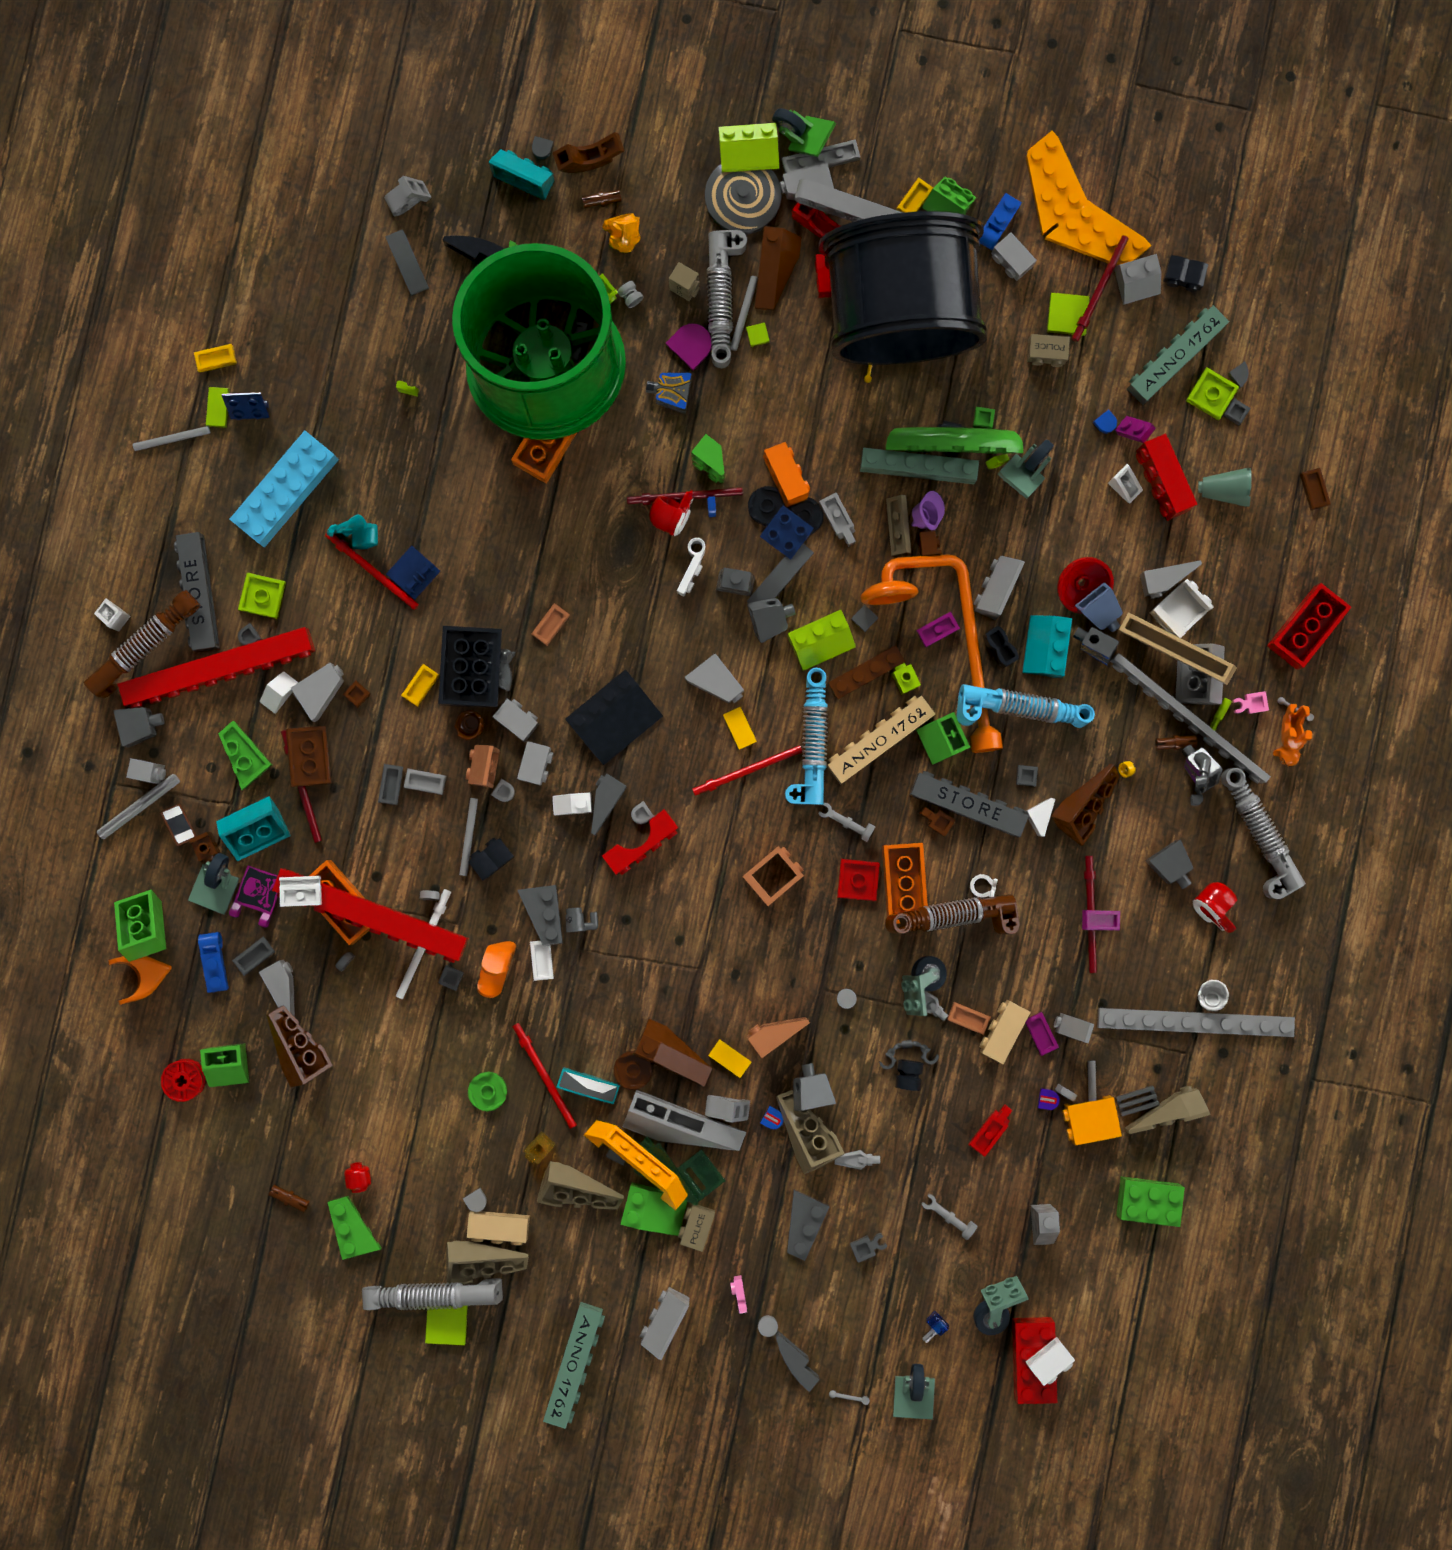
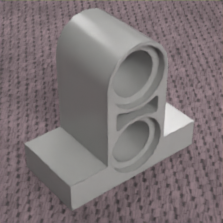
(406, 195)
(727, 1108)

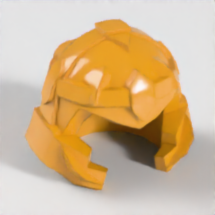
(623, 232)

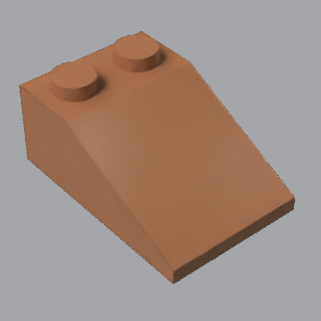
(483, 765)
(771, 1035)

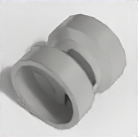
(630, 294)

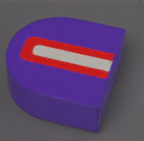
(1048, 1099)

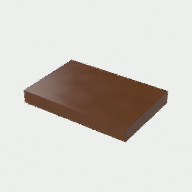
(308, 756)

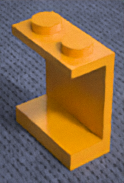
(1092, 1121)

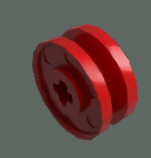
(173, 1085)

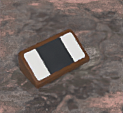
(178, 824)

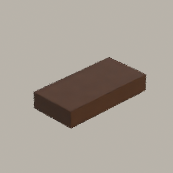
(1315, 489)

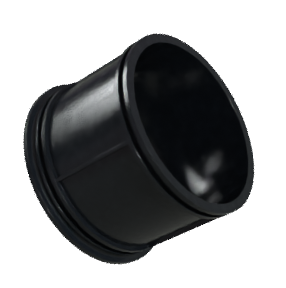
(905, 287)

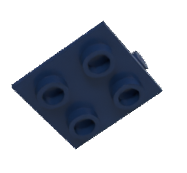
(246, 405)
(786, 532)
(413, 572)

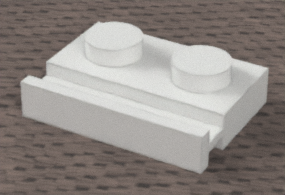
(300, 891)

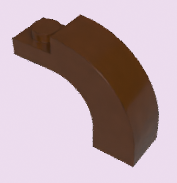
(586, 158)

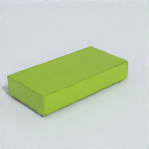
(216, 409)

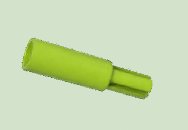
(1220, 713)

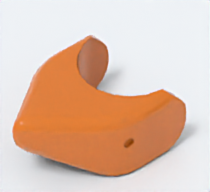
(495, 968)
(149, 974)

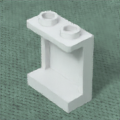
(1182, 608)

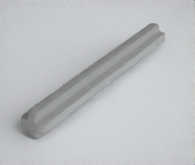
(138, 806)

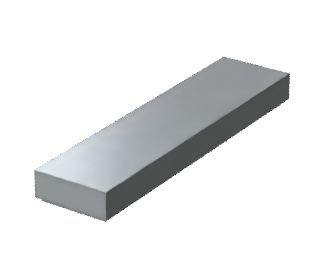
(833, 155)

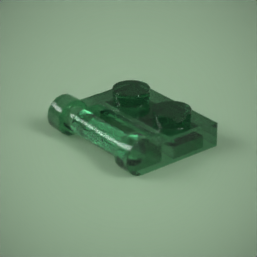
(705, 1171)

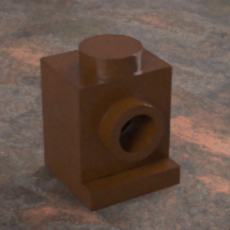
(929, 543)
(205, 839)

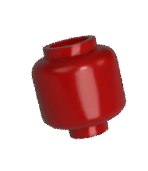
(357, 1177)

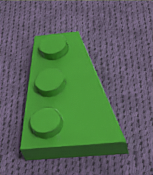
(244, 755)
(351, 1231)

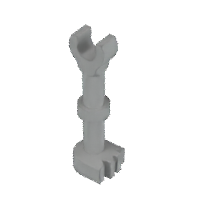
(848, 823)
(967, 1230)

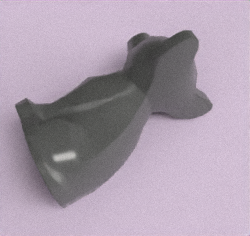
(505, 675)

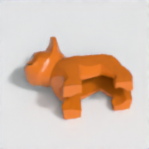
(1293, 735)

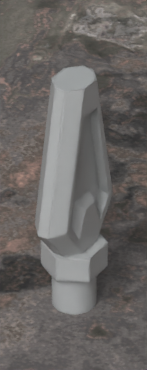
(932, 1006)
(857, 1160)

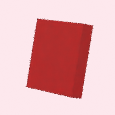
(858, 880)

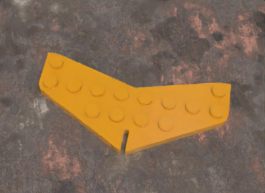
(1064, 204)

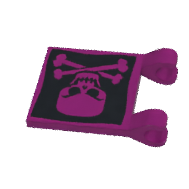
(257, 894)

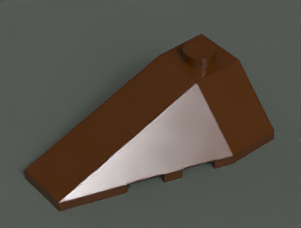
(778, 257)
(1079, 810)
(297, 1052)
(669, 1052)

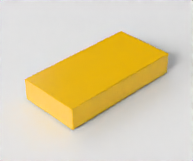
(915, 197)
(215, 358)
(420, 685)
(739, 728)
(729, 1058)

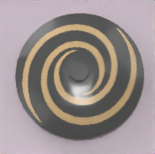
(743, 199)

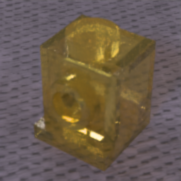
(531, 1152)

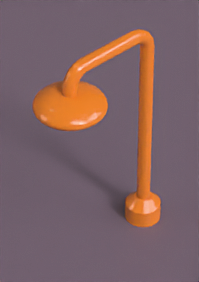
(985, 737)

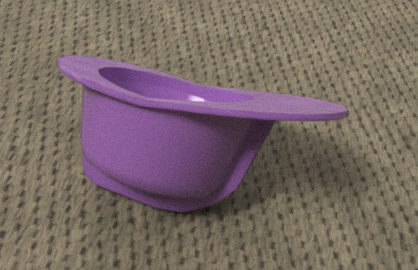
(928, 512)

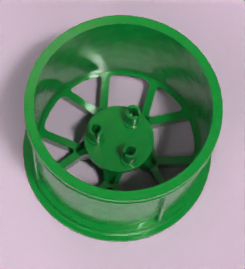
(548, 404)

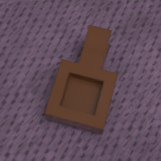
(939, 822)

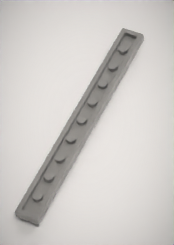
(1195, 724)
(1196, 1022)

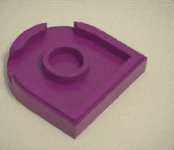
(691, 344)

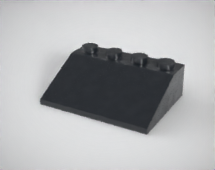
(470, 666)
(614, 717)

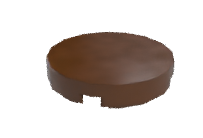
(632, 1071)

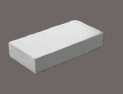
(541, 961)

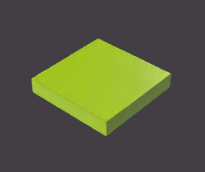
(1065, 312)
(1212, 393)
(261, 595)
(446, 1326)

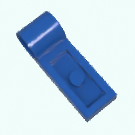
(999, 221)
(212, 961)

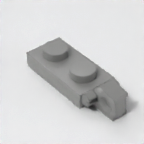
(838, 518)

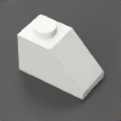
(572, 804)

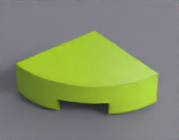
(404, 388)

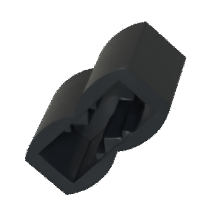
(1185, 273)
(1003, 651)
(491, 858)

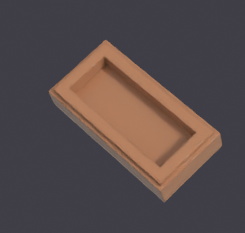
(550, 624)
(968, 1018)

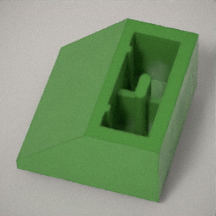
(949, 197)
(708, 457)
(943, 738)
(225, 1065)

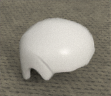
(1213, 995)

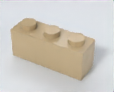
(1004, 1031)
(498, 1227)

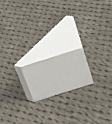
(1126, 484)
(112, 615)
(278, 692)
(1040, 815)

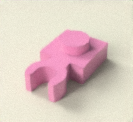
(1253, 703)
(738, 1290)

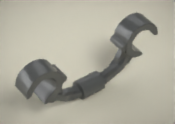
(908, 1044)

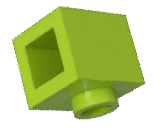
(905, 678)

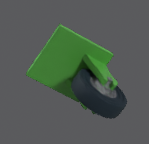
(806, 134)

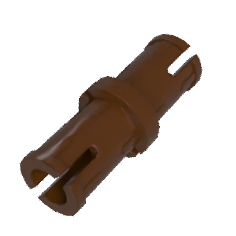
(601, 198)
(1175, 742)
(289, 1198)

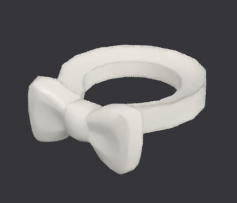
(993, 883)

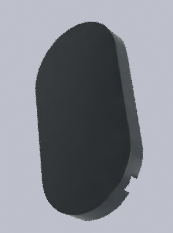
(767, 501)

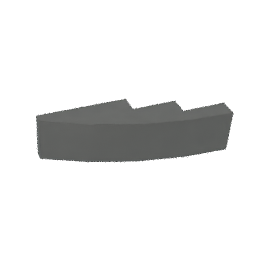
(781, 575)

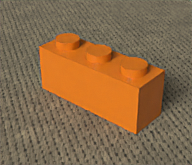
(786, 474)

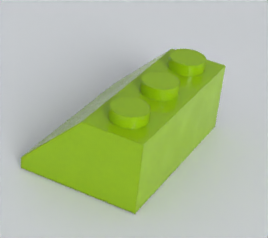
(748, 147)
(821, 640)

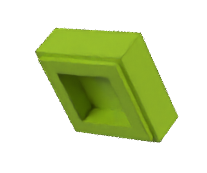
(757, 334)

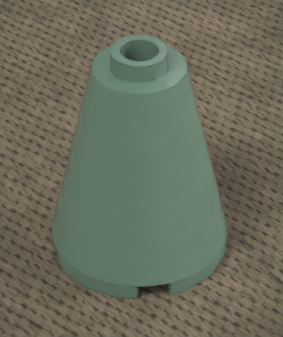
(1228, 487)

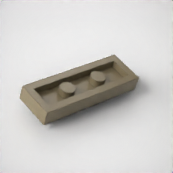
(898, 525)

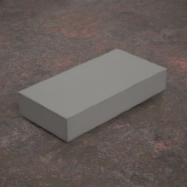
(425, 781)

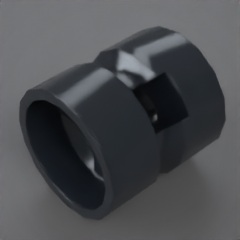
(909, 1075)

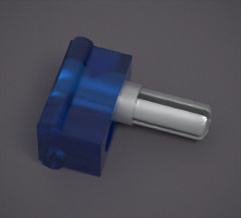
(938, 1325)

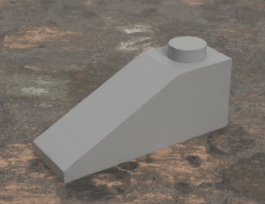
(1162, 579)
(280, 984)
(1073, 1027)

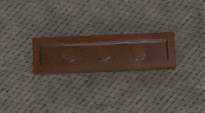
(866, 672)

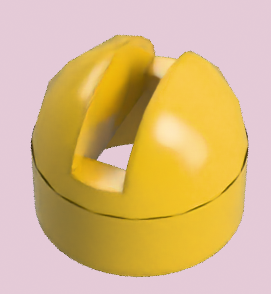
(1123, 771)

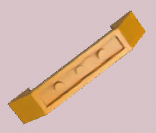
(640, 1160)

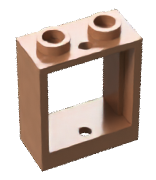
(784, 854)

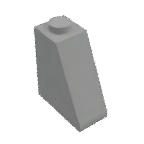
(816, 173)
(716, 680)
(318, 690)
(1044, 1224)

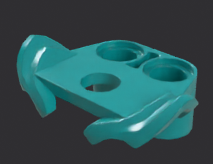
(363, 533)

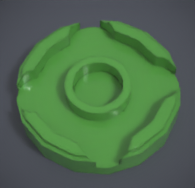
(487, 1091)

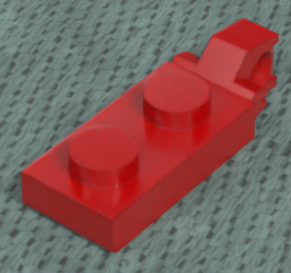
(991, 1131)

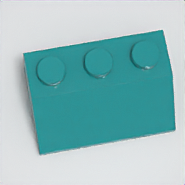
(522, 173)
(1047, 646)
(252, 828)

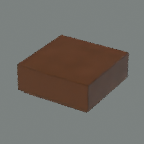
(356, 694)

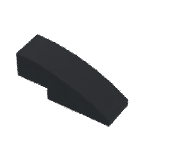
(471, 247)

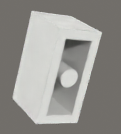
(1050, 1361)

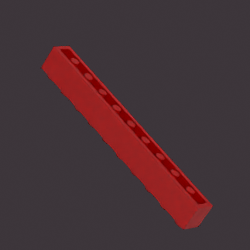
(216, 667)
(385, 920)

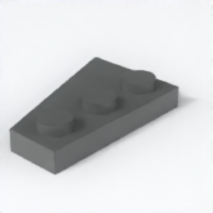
(544, 913)
(805, 1222)

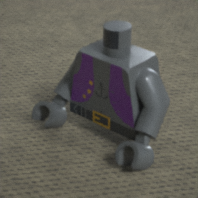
(1202, 770)

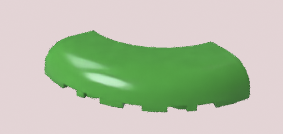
(954, 440)

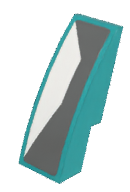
(588, 1085)

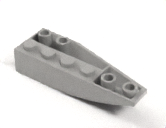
(679, 1125)

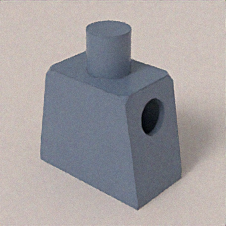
(1101, 608)

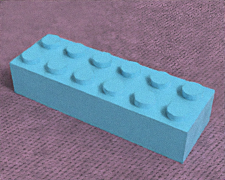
(284, 489)

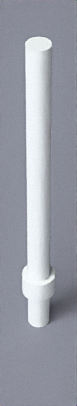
(439, 909)

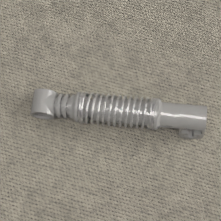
(719, 276)
(1265, 835)
(458, 1295)

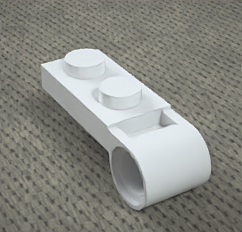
(694, 568)

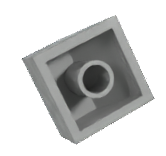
(1139, 279)

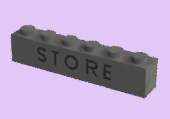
(196, 579)
(969, 805)

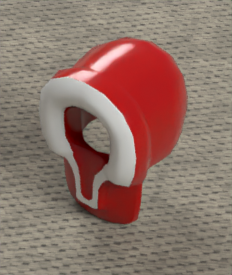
(669, 514)
(1214, 903)

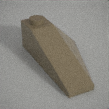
(1182, 1105)
(809, 1137)
(569, 1186)
(474, 1260)

